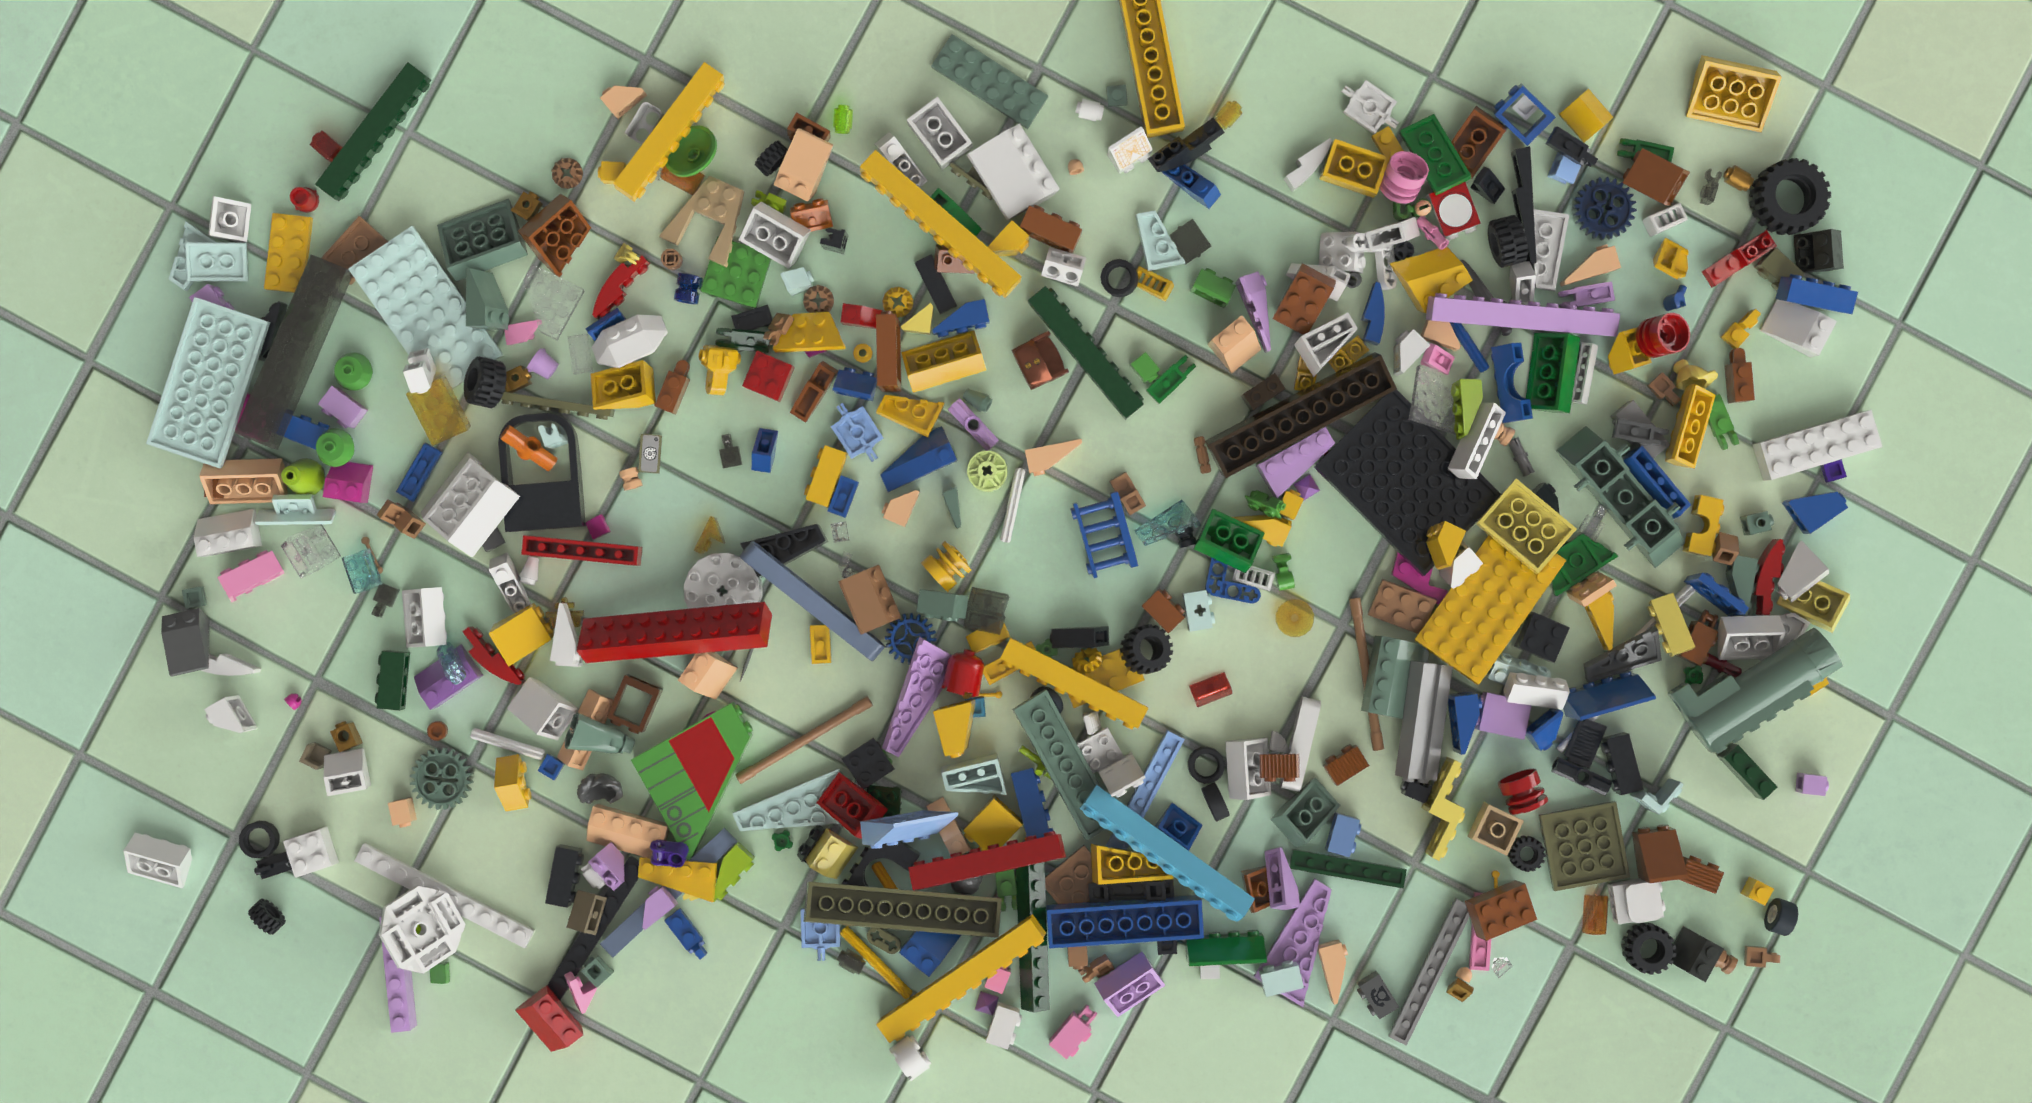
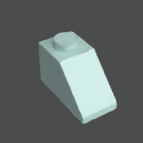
(797, 280)

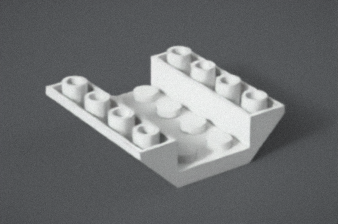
(469, 505)

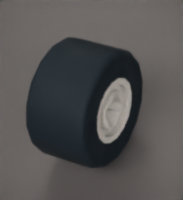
(1781, 916)

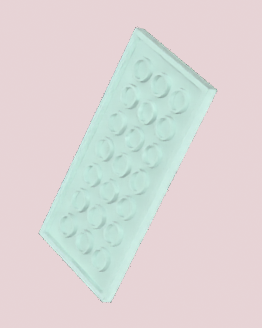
(422, 305)
(208, 383)

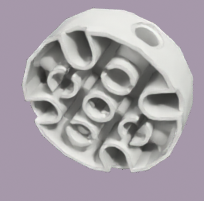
(721, 570)

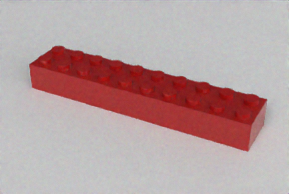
(675, 632)

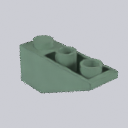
(1741, 578)

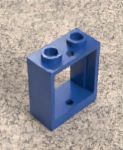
(1537, 127)

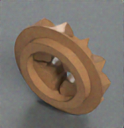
(567, 182)
(824, 293)

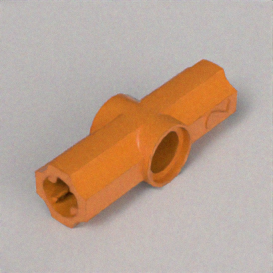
(528, 448)

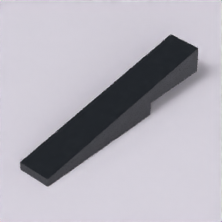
(1523, 197)

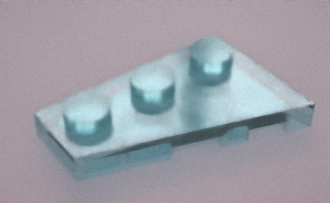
(1169, 521)

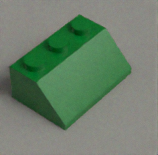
(1229, 541)

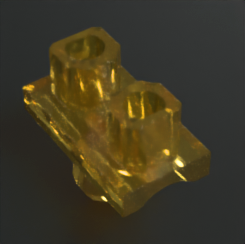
(576, 615)

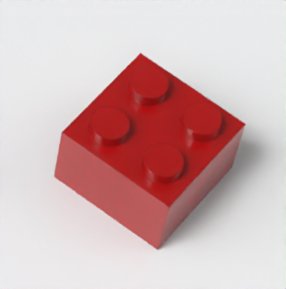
(768, 376)

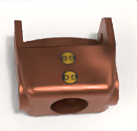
(1039, 361)

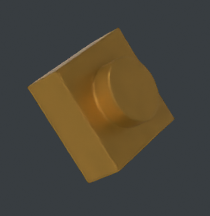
(1460, 990)

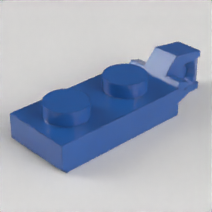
(686, 933)

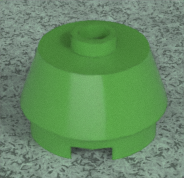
(353, 371)
(335, 447)

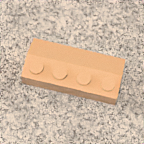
(244, 481)
(625, 830)

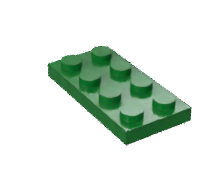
(1433, 145)

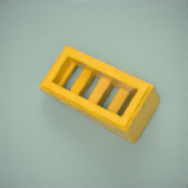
(1155, 277)

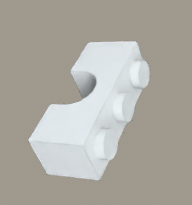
(419, 371)

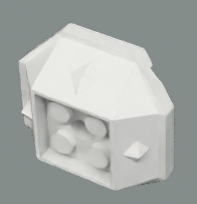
(439, 925)

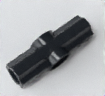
(1591, 781)

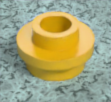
(867, 357)

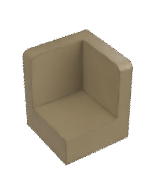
(314, 755)

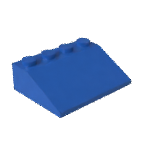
(1607, 696)

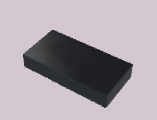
(753, 318)

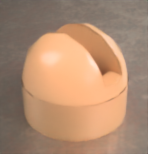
(1075, 167)
(1425, 211)
(1465, 974)

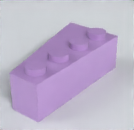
(1288, 465)

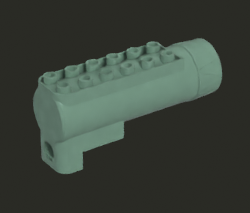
(1741, 703)

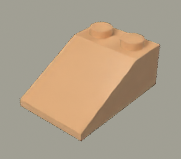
(803, 165)

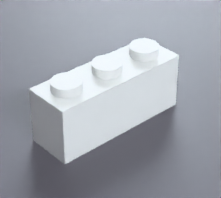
(1536, 690)

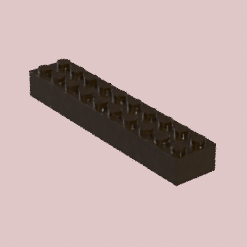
(1301, 414)

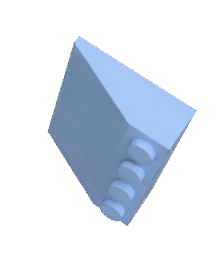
(904, 827)

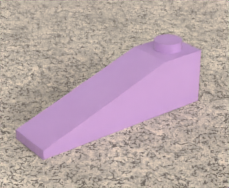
(1254, 297)

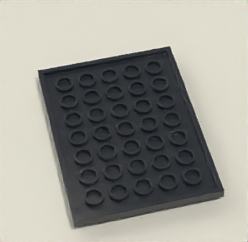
(1401, 479)

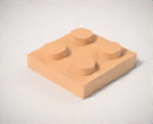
(1591, 588)

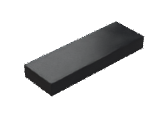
(936, 285)

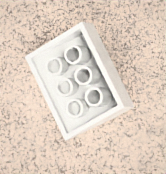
(1013, 172)

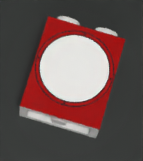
(1455, 211)

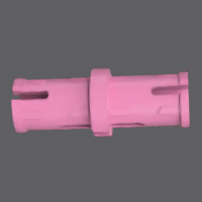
(1432, 232)

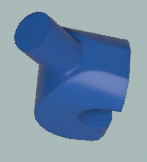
(1675, 300)

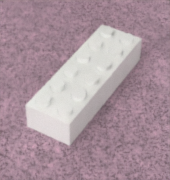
(1817, 445)

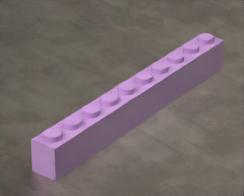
(1522, 316)

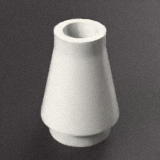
(529, 573)

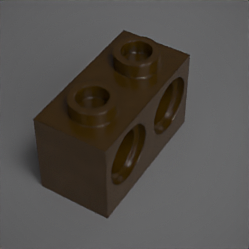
(1263, 392)

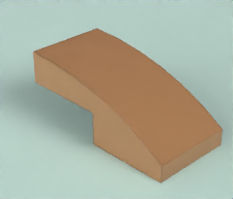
(1128, 493)

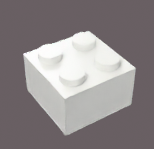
(311, 852)

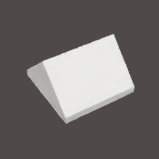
(229, 219)

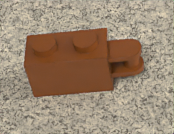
(1739, 378)
(674, 388)
(1703, 638)

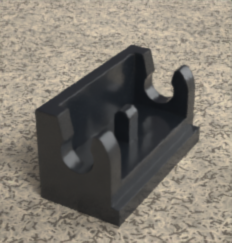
(837, 241)

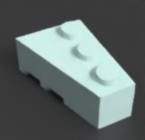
(975, 775)

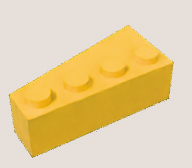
(1122, 866)

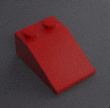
(850, 804)

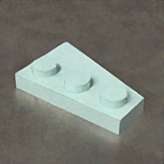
(1156, 244)
(178, 271)

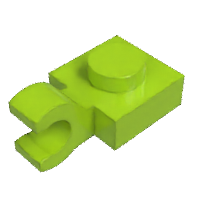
(771, 200)

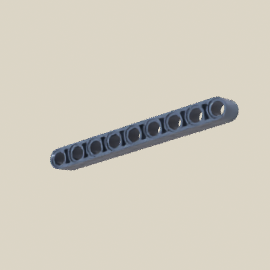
(811, 600)
(633, 924)

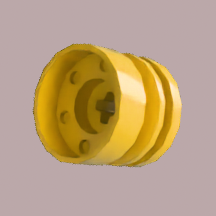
(946, 566)

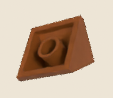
(1256, 885)

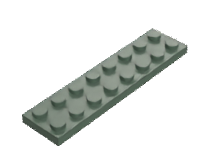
(1059, 756)

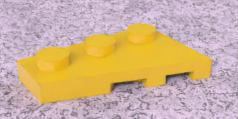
(910, 413)

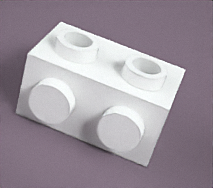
(1003, 1025)

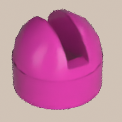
(293, 701)

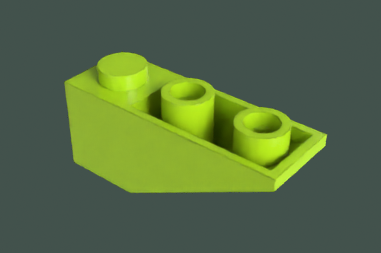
(1466, 398)
(732, 865)

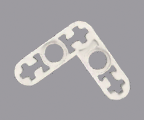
(1387, 252)

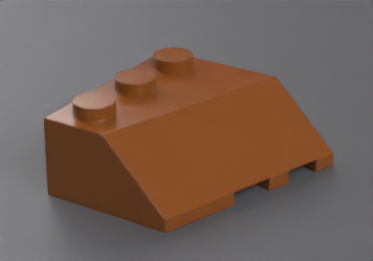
(556, 233)

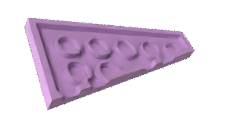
(917, 695)
(1300, 937)

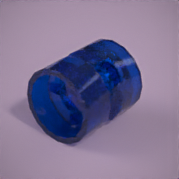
(688, 288)

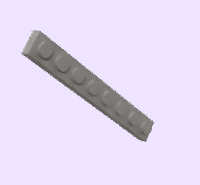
(1430, 972)

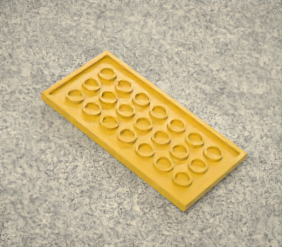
(1485, 611)

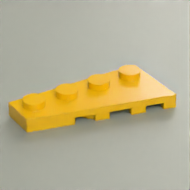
(691, 878)

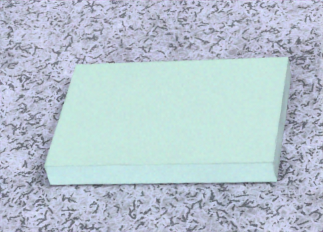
(216, 261)

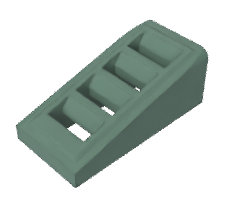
(952, 503)

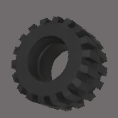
(1507, 241)
(485, 382)
(1160, 647)
(1662, 955)

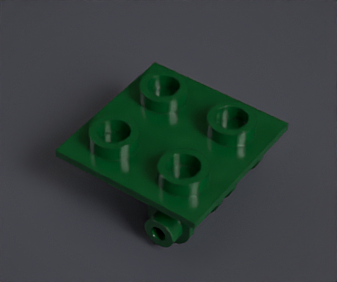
(888, 796)

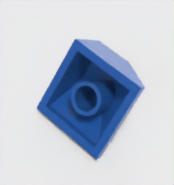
(1545, 729)
(1179, 826)

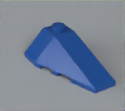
(921, 459)

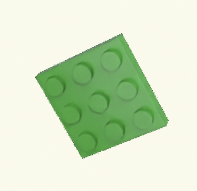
(742, 278)

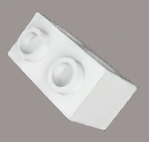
(1063, 266)

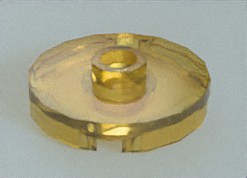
(1304, 622)

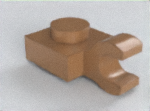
(779, 325)
(1662, 387)
(1758, 956)
(1099, 967)

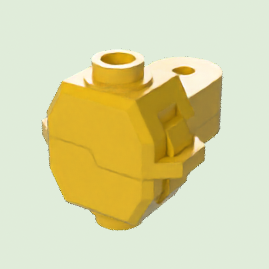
(719, 363)

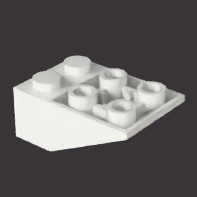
(1122, 775)

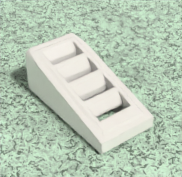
(1653, 224)
(1269, 581)
(1091, 722)

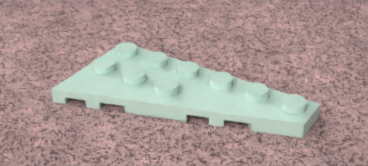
(789, 808)

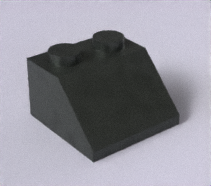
(1695, 954)

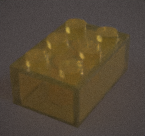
(439, 411)

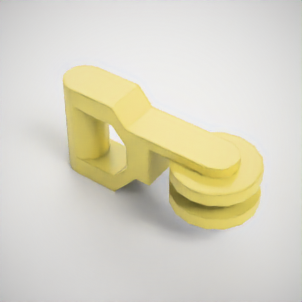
(625, 254)

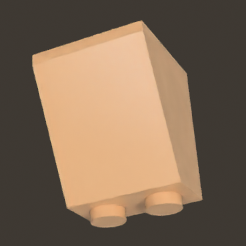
(1235, 344)
(707, 674)

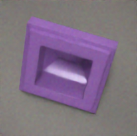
(1306, 487)
(986, 1003)

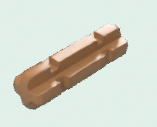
(1202, 455)

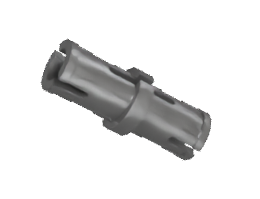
(1521, 457)

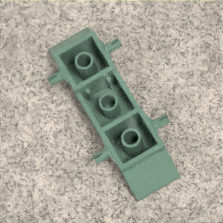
(1620, 493)

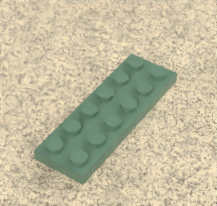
(989, 81)

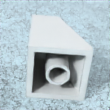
(542, 709)

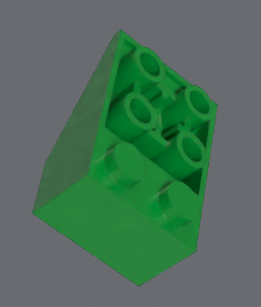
(955, 211)

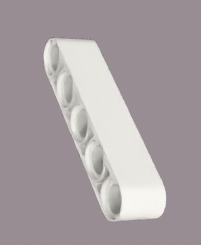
(1302, 738)

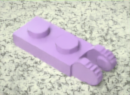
(1589, 294)

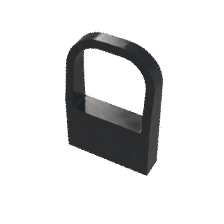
(549, 503)

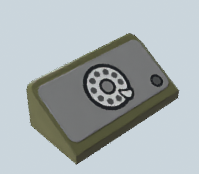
(650, 453)

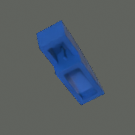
(1374, 314)

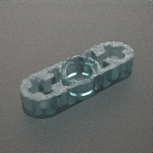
(456, 666)

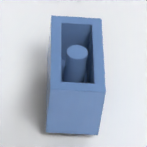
(1343, 834)

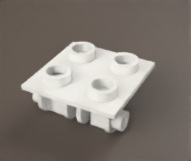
(1100, 750)

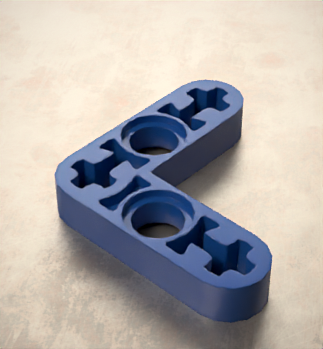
(1224, 585)

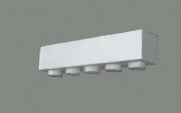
(1584, 373)

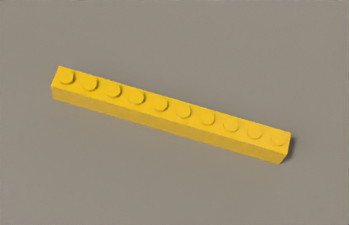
(940, 224)
(961, 978)

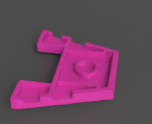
(1407, 574)

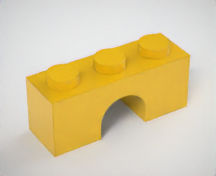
(1710, 511)

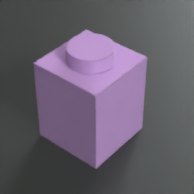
(1811, 784)

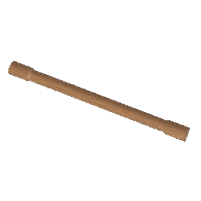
(1356, 613)
(855, 709)

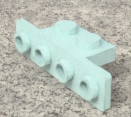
(294, 510)
(1506, 663)

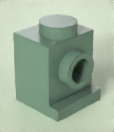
(1750, 523)
(595, 977)

